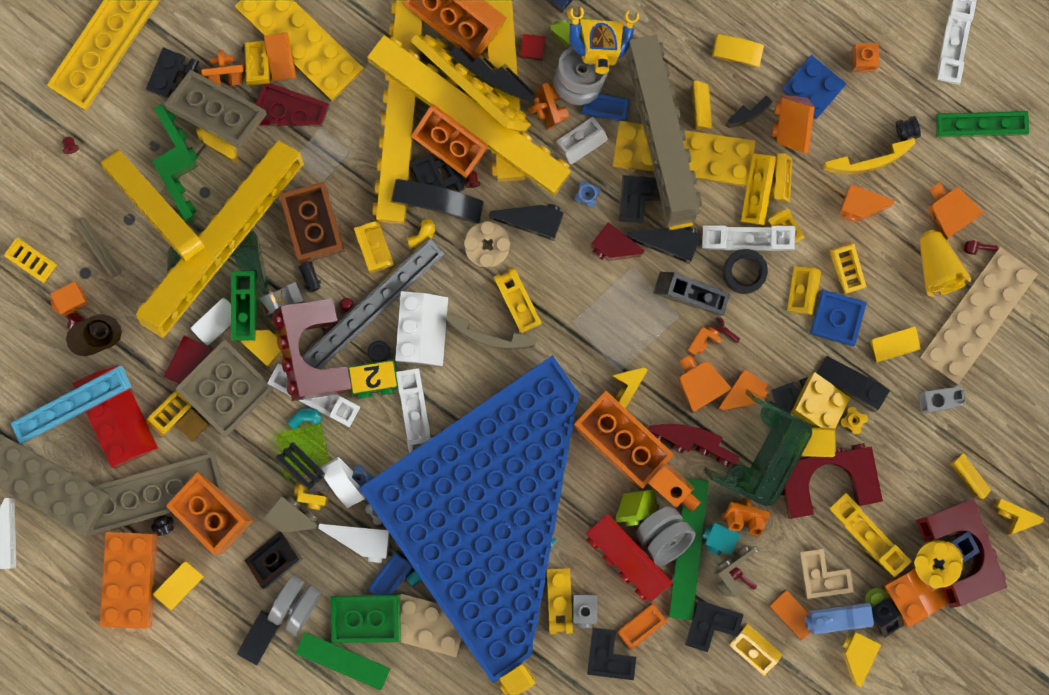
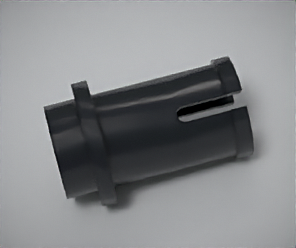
(309, 276)

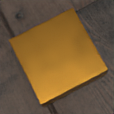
(192, 425)

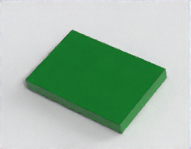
(365, 619)

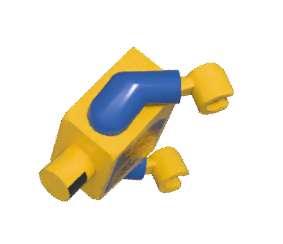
(600, 40)

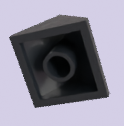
(273, 560)

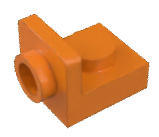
(699, 343)

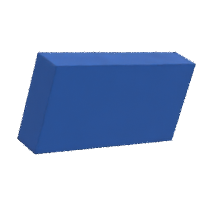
(607, 108)
(391, 576)

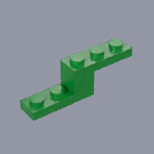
(176, 163)

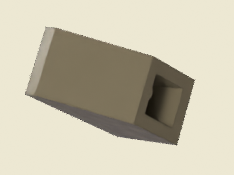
(289, 518)

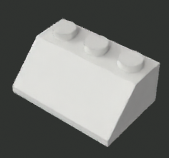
(421, 329)

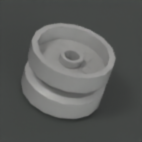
(575, 80)
(664, 535)
(293, 604)

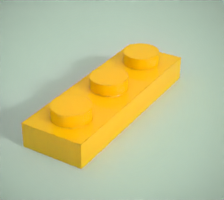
(758, 189)

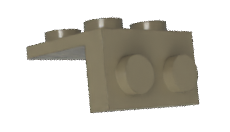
(726, 582)

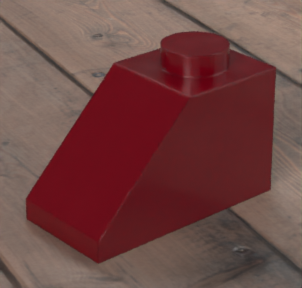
(614, 245)

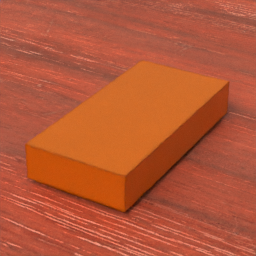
(280, 56)
(791, 614)
(641, 626)

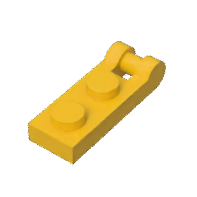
(518, 301)
(559, 600)

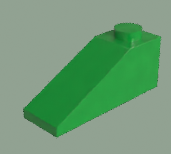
(244, 305)

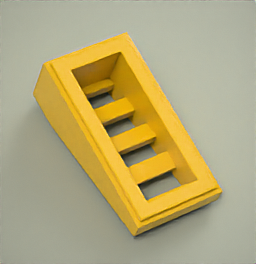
(15, 247)
(850, 247)
(162, 431)

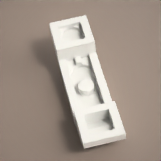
(955, 41)
(753, 238)
(332, 405)
(413, 408)

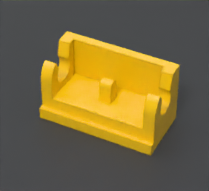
(374, 247)

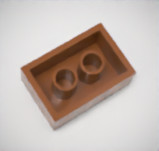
(312, 222)

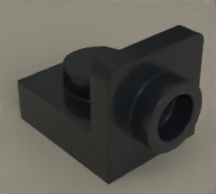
(887, 617)

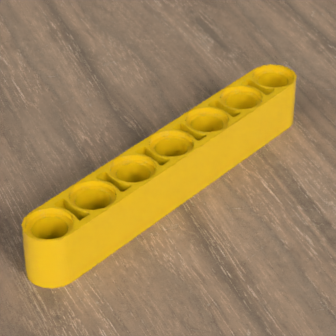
(152, 205)

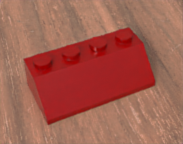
(119, 426)
(629, 558)

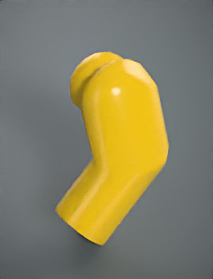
(427, 229)

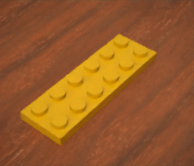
(311, 46)
(100, 49)
(478, 89)
(712, 156)

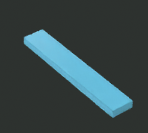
(71, 404)

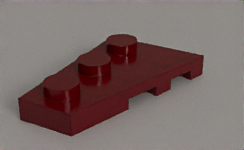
(290, 108)

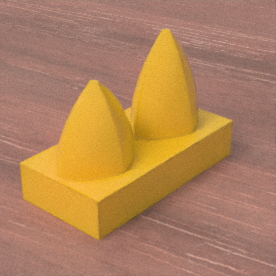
(781, 186)

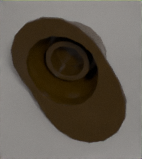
(93, 335)

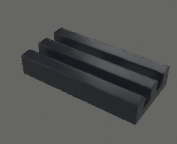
(287, 453)

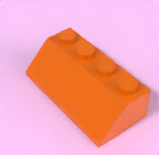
(461, 21)
(623, 440)

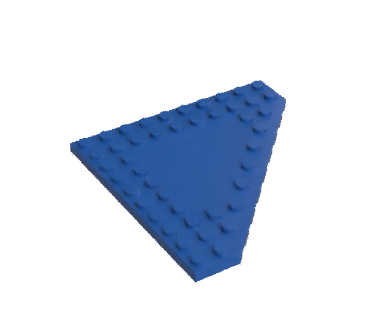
(482, 511)

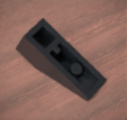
(536, 219)
(674, 243)
(691, 293)
(853, 384)

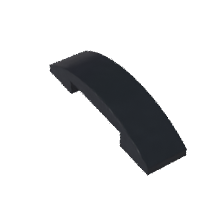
(437, 199)

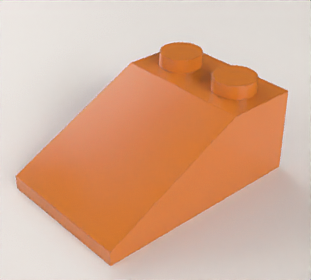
(793, 122)
(209, 514)
(913, 597)

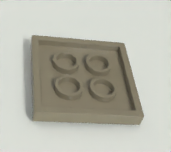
(224, 388)

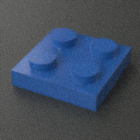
(816, 83)

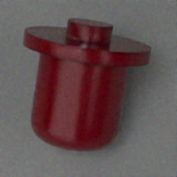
(69, 145)
(472, 180)
(345, 304)
(73, 319)

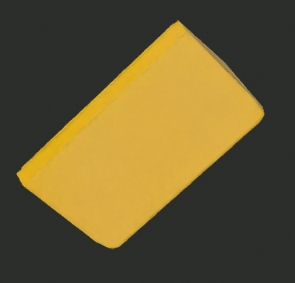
(701, 106)
(804, 290)
(895, 344)
(821, 443)
(970, 477)
(178, 585)
(756, 649)

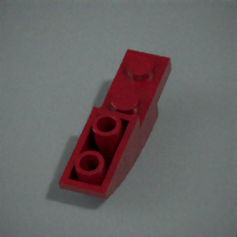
(684, 437)

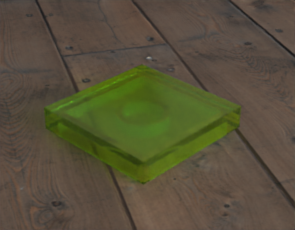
(310, 441)

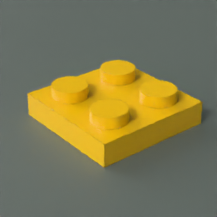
(820, 402)

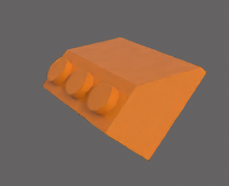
(450, 140)

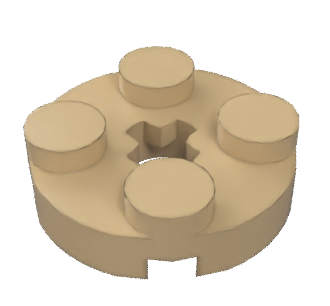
(487, 258)

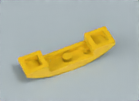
(843, 166)
(869, 535)

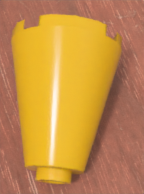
(941, 265)

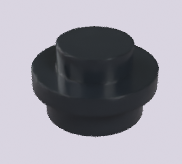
(378, 351)
(162, 525)

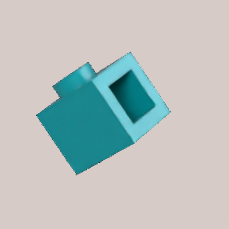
(720, 539)

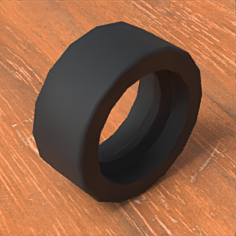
(750, 254)

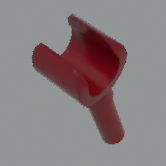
(971, 247)
(725, 330)
(737, 573)

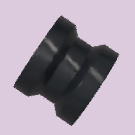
(908, 129)

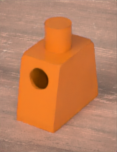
(952, 210)
(701, 383)
(665, 482)

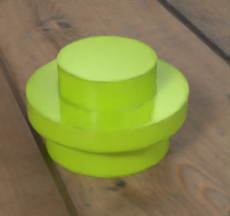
(875, 596)

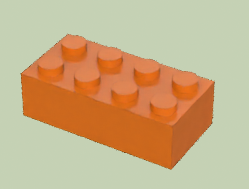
(128, 580)

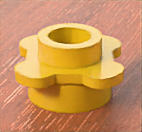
(860, 420)

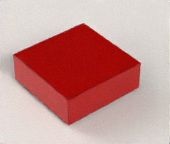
(532, 47)

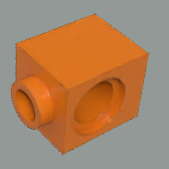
(865, 57)
(69, 299)

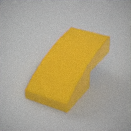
(737, 50)

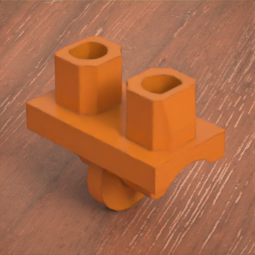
(234, 72)
(545, 106)
(745, 515)

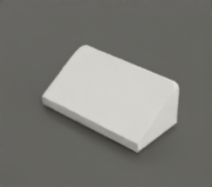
(582, 140)
(213, 322)

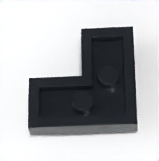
(633, 196)
(710, 618)
(603, 661)

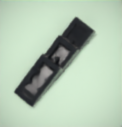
(500, 78)

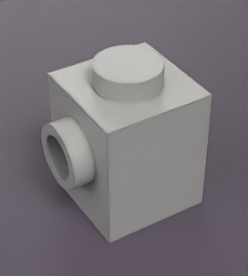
(584, 610)

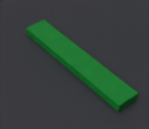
(688, 563)

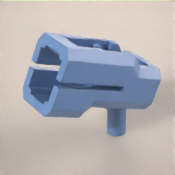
(839, 618)

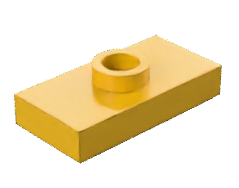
(256, 63)

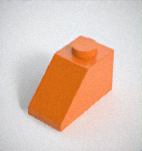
(861, 204)
(736, 396)

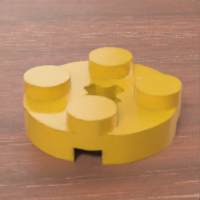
(935, 576)

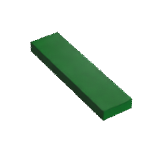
(982, 124)
(342, 661)

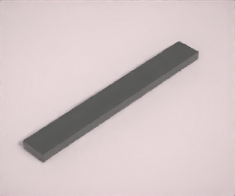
(372, 304)

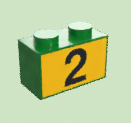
(373, 379)

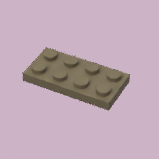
(215, 109)

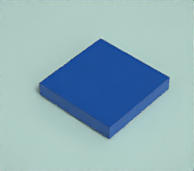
(838, 318)

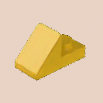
(630, 379)
(1022, 518)

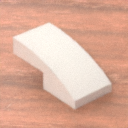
(341, 482)

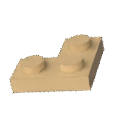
(819, 581)

